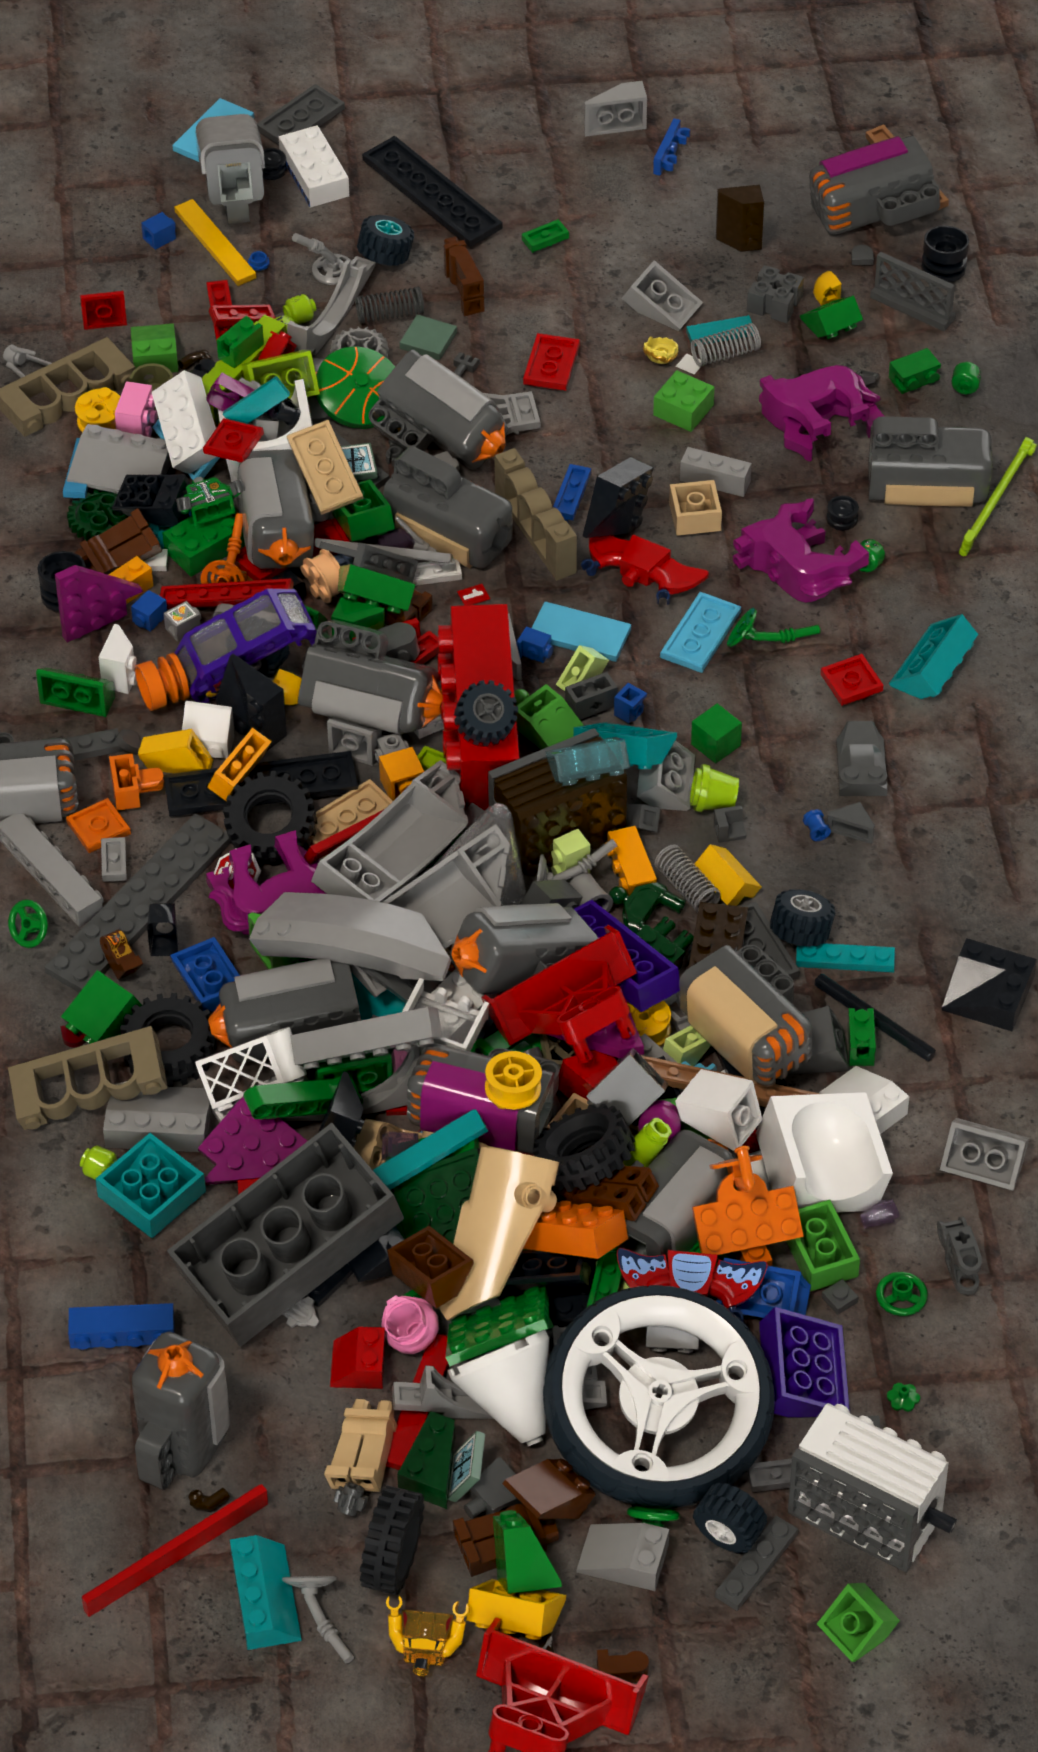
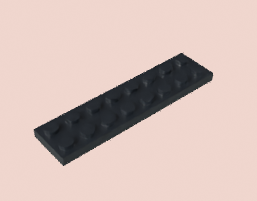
(432, 191)
(321, 774)

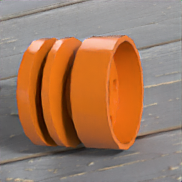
(167, 680)

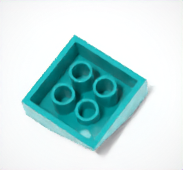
(150, 1185)

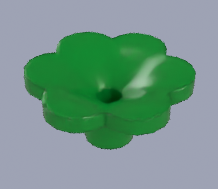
(903, 1397)

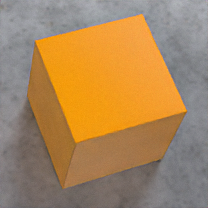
(398, 771)

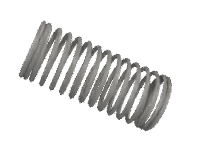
(702, 352)
(676, 862)

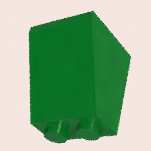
(99, 1009)
(520, 1557)

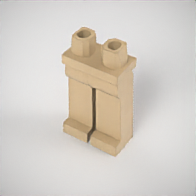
(363, 1446)

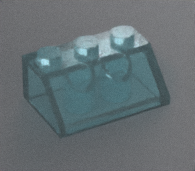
(588, 760)

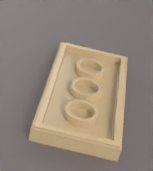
(324, 467)
(349, 810)

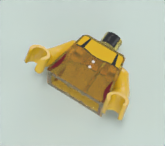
(426, 1636)

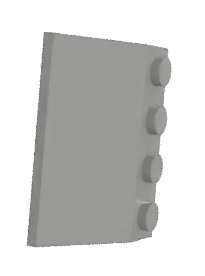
(110, 454)
(173, 1115)

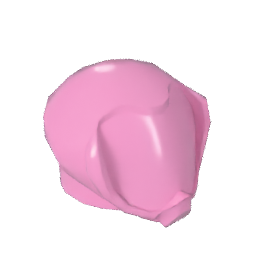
(409, 1324)

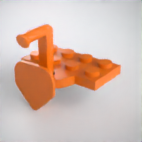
(747, 1215)

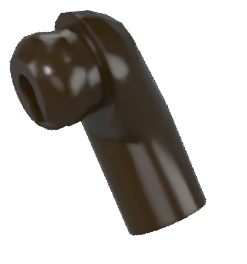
(207, 1503)

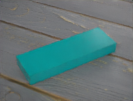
(710, 328)
(257, 401)

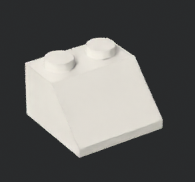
(118, 661)
(212, 726)

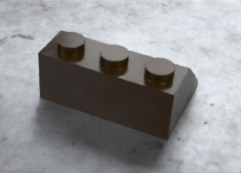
(740, 217)

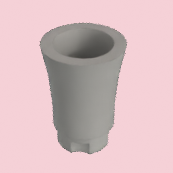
(590, 890)

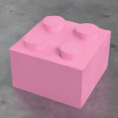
(136, 409)

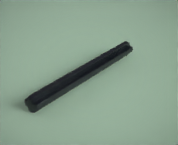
(880, 1020)

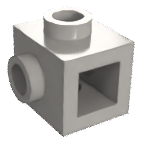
(389, 744)

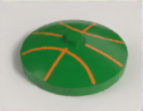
(350, 384)

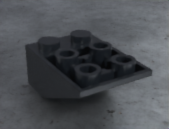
(153, 496)

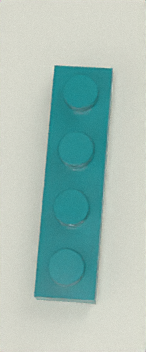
(846, 957)

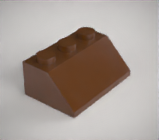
(430, 1266)

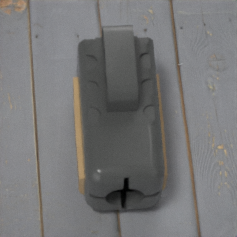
(928, 464)
(448, 509)

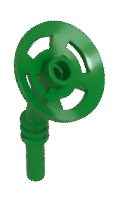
(745, 629)

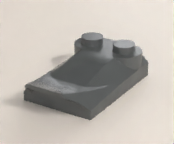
(861, 760)

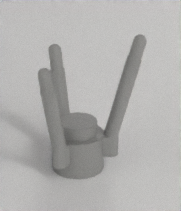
(17, 356)

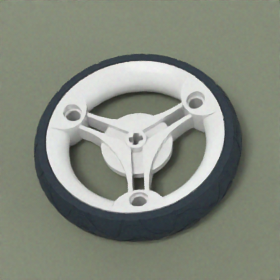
(677, 1309)

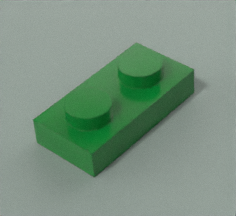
(545, 235)

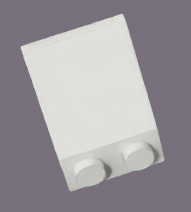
(885, 1097)

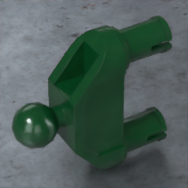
(643, 902)

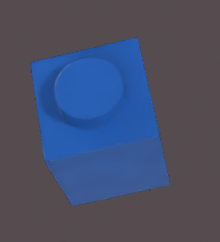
(158, 230)
(148, 610)

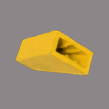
(175, 752)

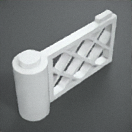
(280, 1054)

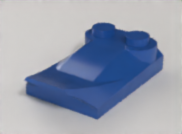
(205, 971)
(778, 1289)

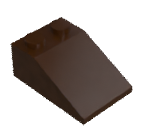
(551, 1490)

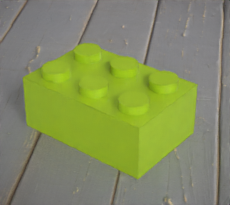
(287, 368)

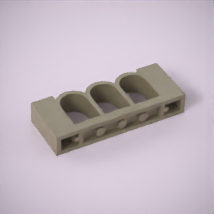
(31, 417)
(534, 515)
(27, 1077)

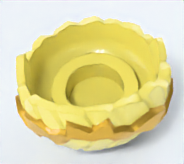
(661, 350)

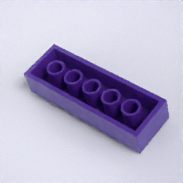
(655, 976)

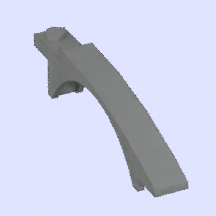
(350, 283)
(386, 1096)
(441, 1395)

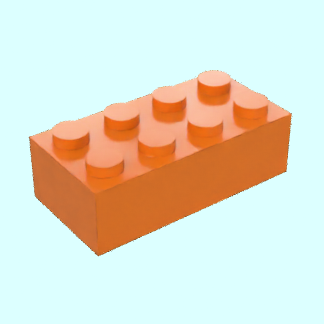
(578, 1230)

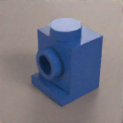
(534, 645)
(629, 703)

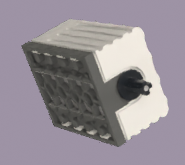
(868, 1486)

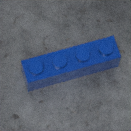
(119, 1325)

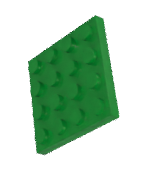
(497, 1325)

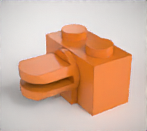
(130, 781)

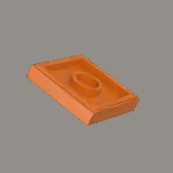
(96, 823)

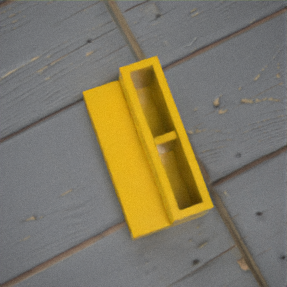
(727, 875)

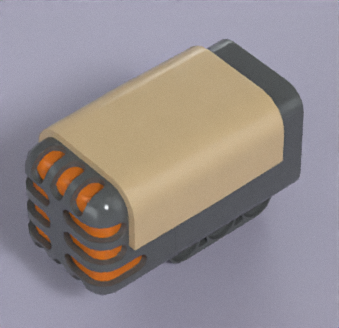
(747, 1012)

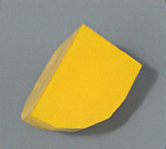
(827, 288)
(290, 684)

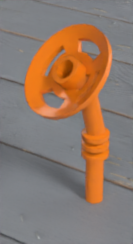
(230, 570)

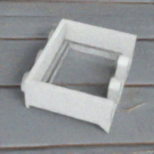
(458, 1021)

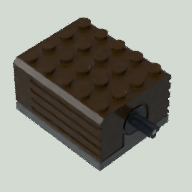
(549, 810)

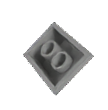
(617, 110)
(662, 297)
(625, 1553)

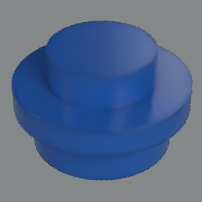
(258, 261)

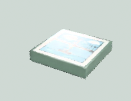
(361, 461)
(466, 1466)

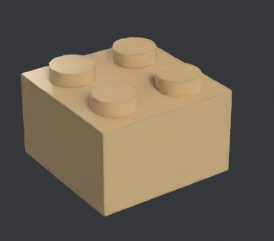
(695, 507)

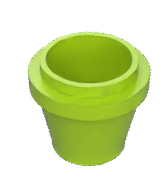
(713, 789)

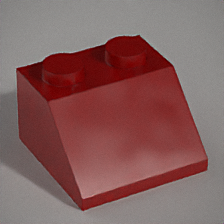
(359, 1359)

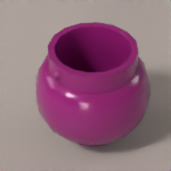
(663, 1110)

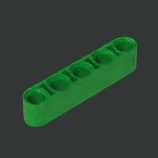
(291, 1098)

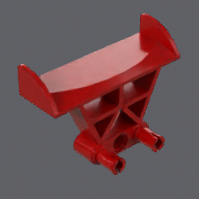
(570, 997)
(550, 1696)

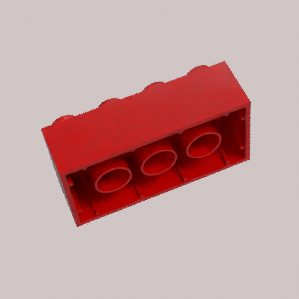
(472, 651)

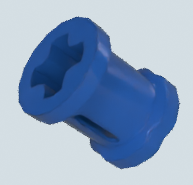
(816, 824)

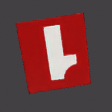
(473, 595)

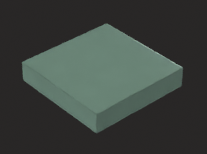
(428, 337)

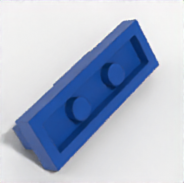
(665, 156)
(572, 491)

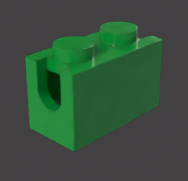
(240, 342)
(914, 370)
(861, 1035)

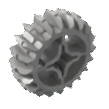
(361, 338)

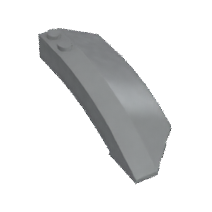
(398, 839)
(453, 890)
(351, 933)

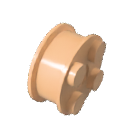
(322, 575)

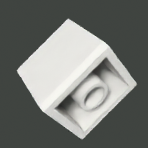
(720, 1107)

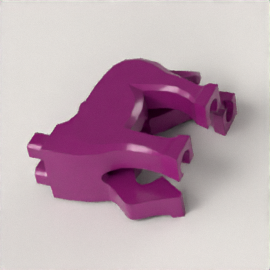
(812, 401)
(787, 557)
(248, 895)

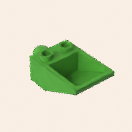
(544, 717)

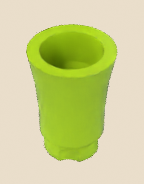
(649, 1142)

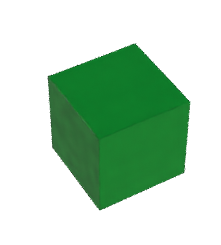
(716, 733)

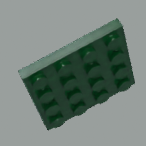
(437, 1195)

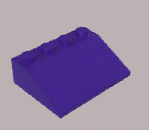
(804, 1362)

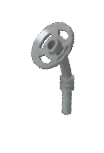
(331, 262)
(587, 863)
(309, 1587)

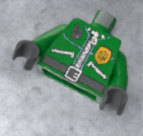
(209, 499)

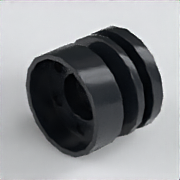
(945, 252)
(48, 568)

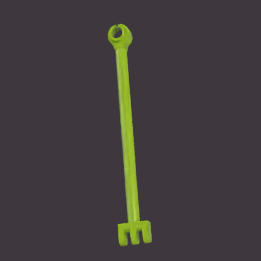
(1027, 448)

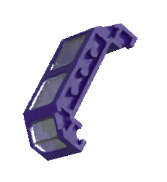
(249, 631)

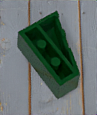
(430, 1460)

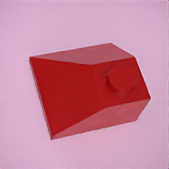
(103, 310)

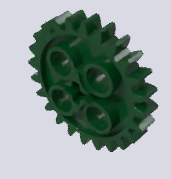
(93, 514)

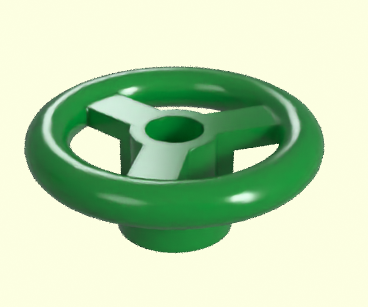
(30, 923)
(901, 1291)
(653, 1516)

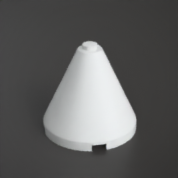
(510, 1385)

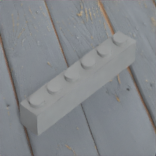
(50, 868)
(366, 1036)

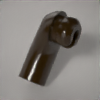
(193, 357)

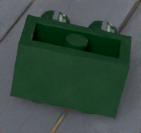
(674, 950)

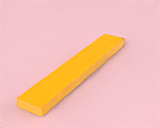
(215, 242)

